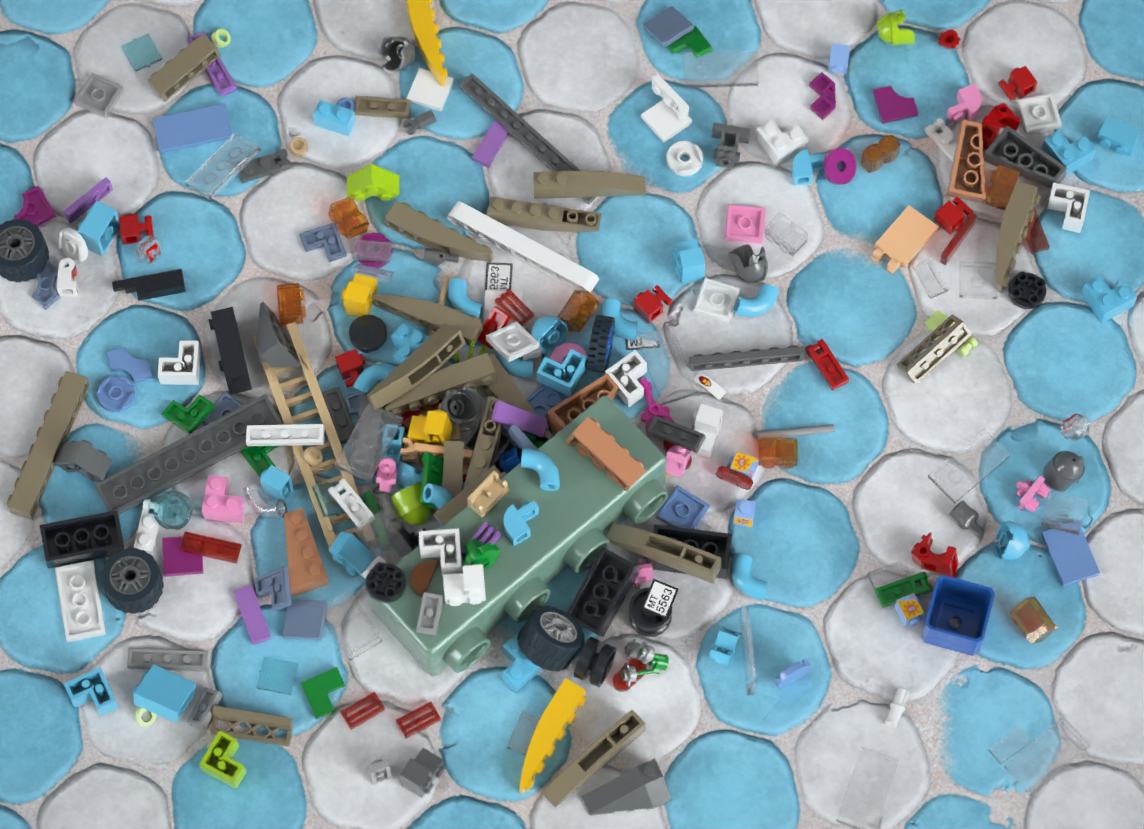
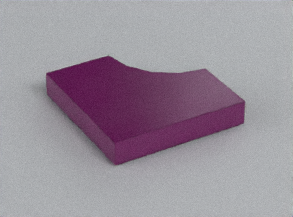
(892, 106)
(35, 207)
(178, 562)

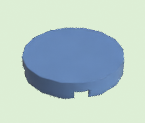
(116, 393)
(792, 674)

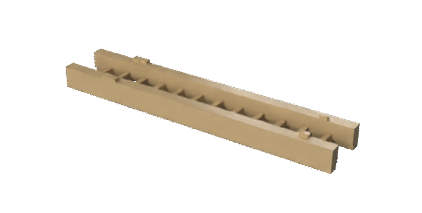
(321, 410)

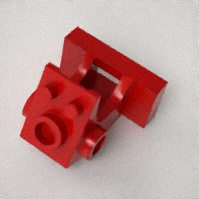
(998, 117)
(939, 563)

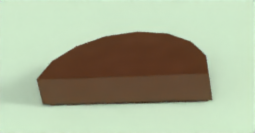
(422, 575)

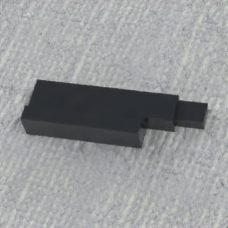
(153, 285)

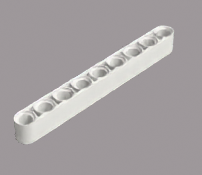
(522, 248)

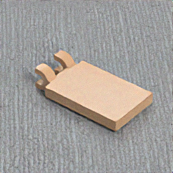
(904, 239)
(416, 452)

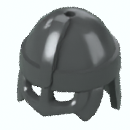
(399, 53)
(748, 265)
(466, 404)
(1064, 470)

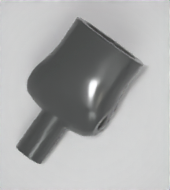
(433, 256)
(966, 517)

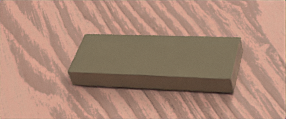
(382, 107)
(453, 466)

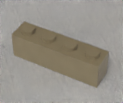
(184, 67)

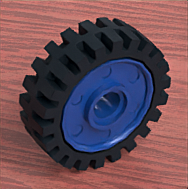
(600, 343)

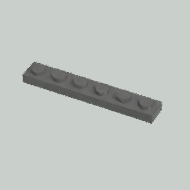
(742, 359)

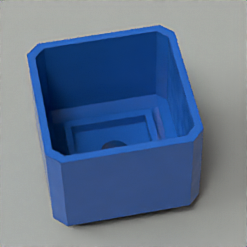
(961, 601)

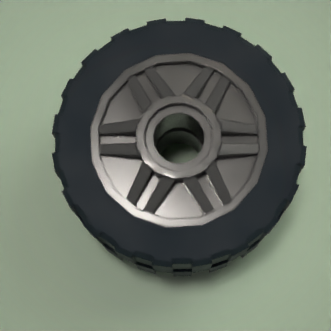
(21, 250)
(132, 580)

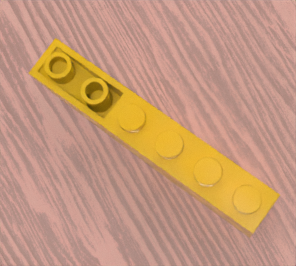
(425, 32)
(551, 729)

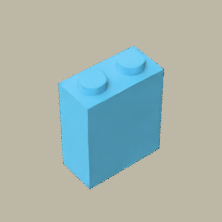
(164, 693)

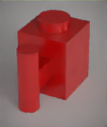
(1020, 82)
(951, 216)
(132, 228)
(650, 306)
(350, 366)

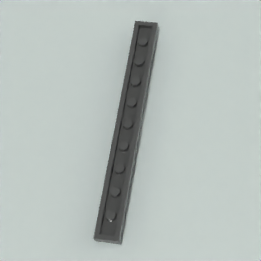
(517, 127)

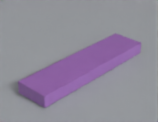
(218, 73)

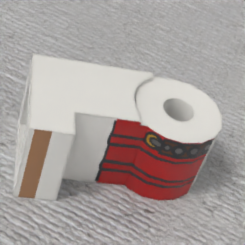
(65, 281)

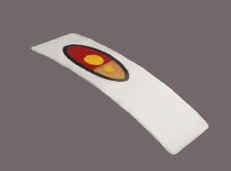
(709, 385)

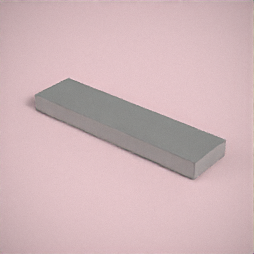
(168, 659)

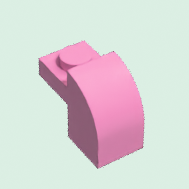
(969, 104)

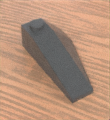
(272, 342)
(636, 789)

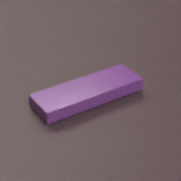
(490, 144)
(87, 200)
(526, 421)
(252, 614)

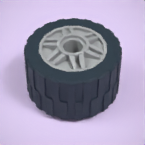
(550, 638)

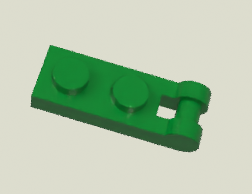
(431, 474)
(893, 591)

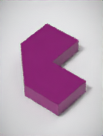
(826, 102)

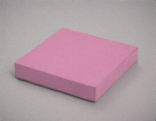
(745, 224)

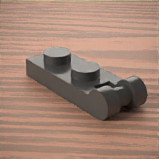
(265, 166)

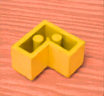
(358, 295)
(430, 429)

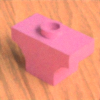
(677, 460)

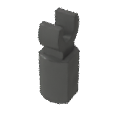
(420, 122)

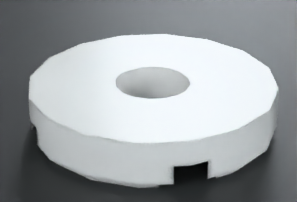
(680, 167)
(72, 245)

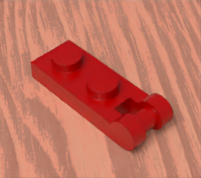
(827, 364)

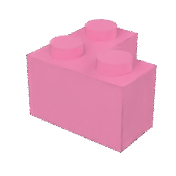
(220, 505)

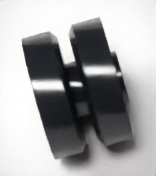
(645, 622)
(595, 662)

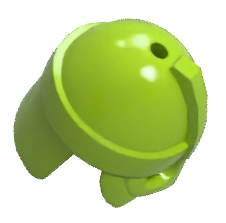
(889, 30)
(408, 505)

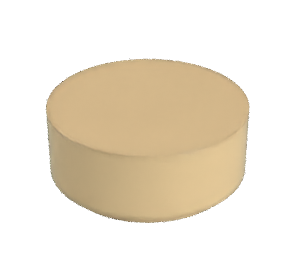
(298, 146)
(313, 455)

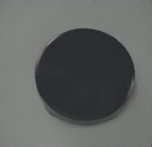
(1027, 290)
(368, 333)
(385, 582)

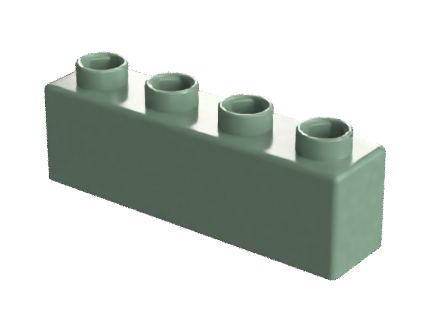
(563, 534)

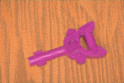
(653, 408)

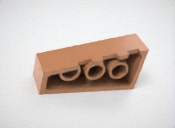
(967, 168)
(573, 406)
(606, 453)
(304, 560)

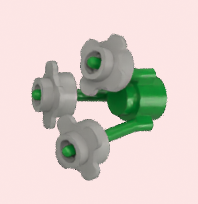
(646, 654)

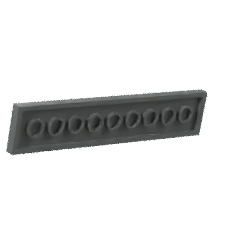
(184, 457)

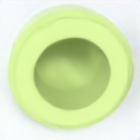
(215, 38)
(138, 713)

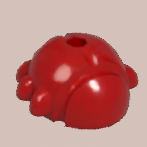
(949, 39)

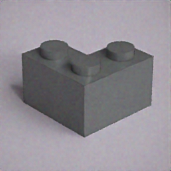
(83, 458)
(421, 772)

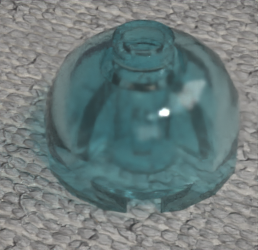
(173, 510)

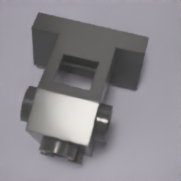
(729, 137)

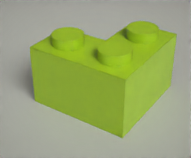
(372, 182)
(219, 762)

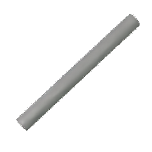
(796, 431)

